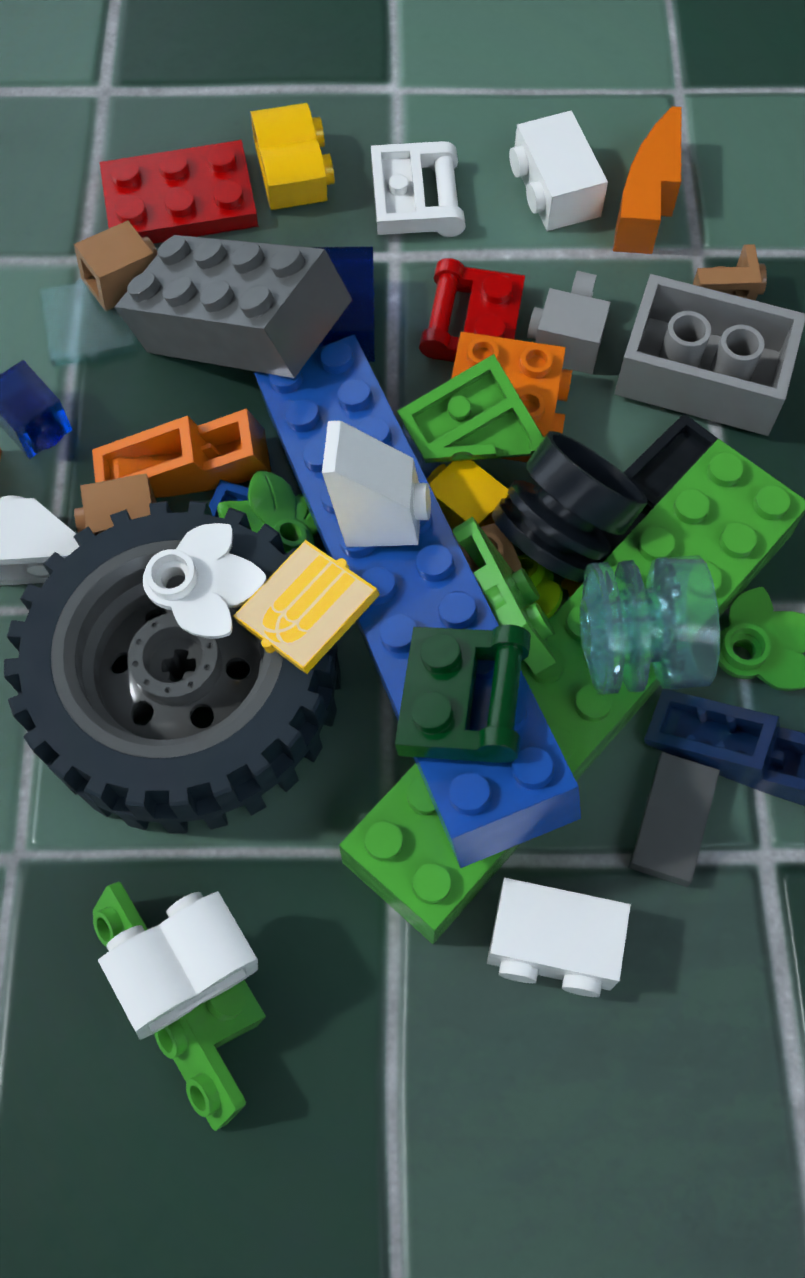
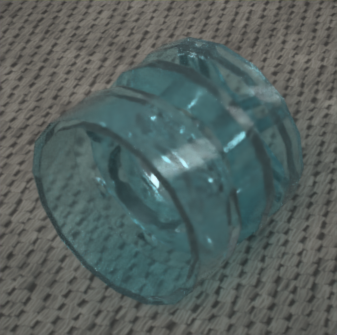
(664, 624)

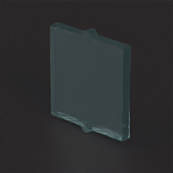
(81, 327)

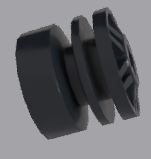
(562, 515)

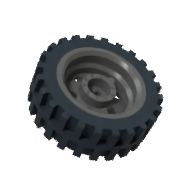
(85, 714)

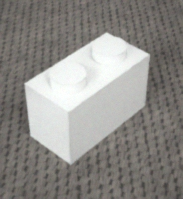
(558, 171)
(558, 937)

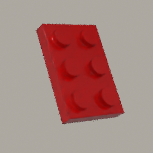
(181, 191)

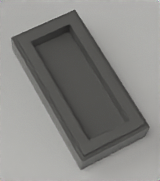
(674, 819)

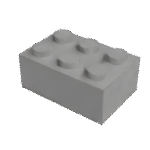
(711, 354)

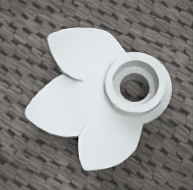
(211, 582)

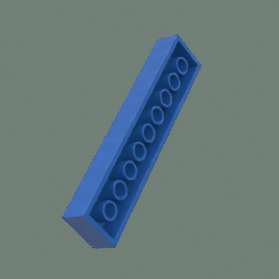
(421, 585)

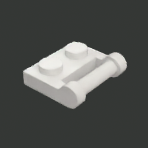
(401, 191)

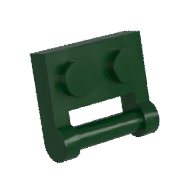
(441, 694)

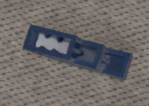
(733, 739)

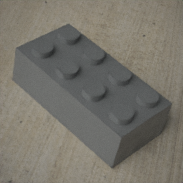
(235, 303)

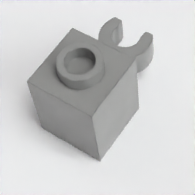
(572, 322)

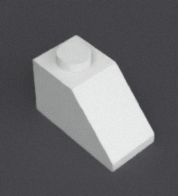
(373, 489)
(28, 539)

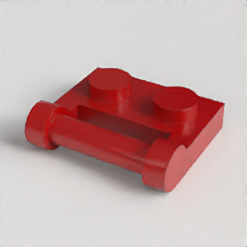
(490, 312)

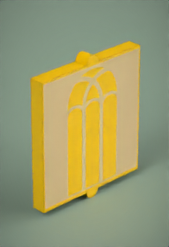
(306, 606)

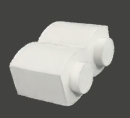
(178, 962)

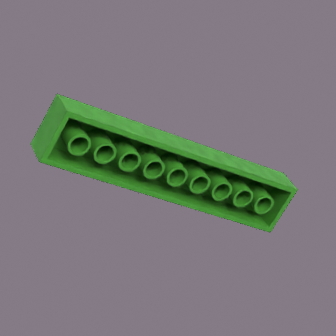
(717, 510)

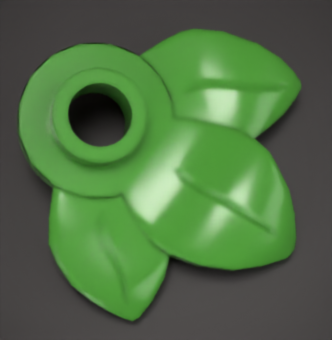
(275, 504)
(769, 636)

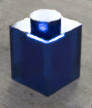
(30, 411)

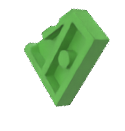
(472, 418)
(508, 593)

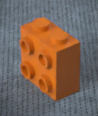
(532, 370)

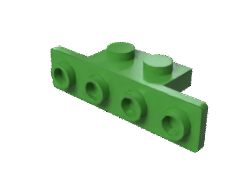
(197, 1034)

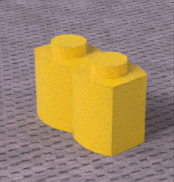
(291, 155)

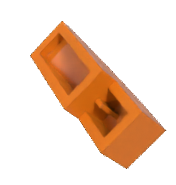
(651, 186)
(187, 455)

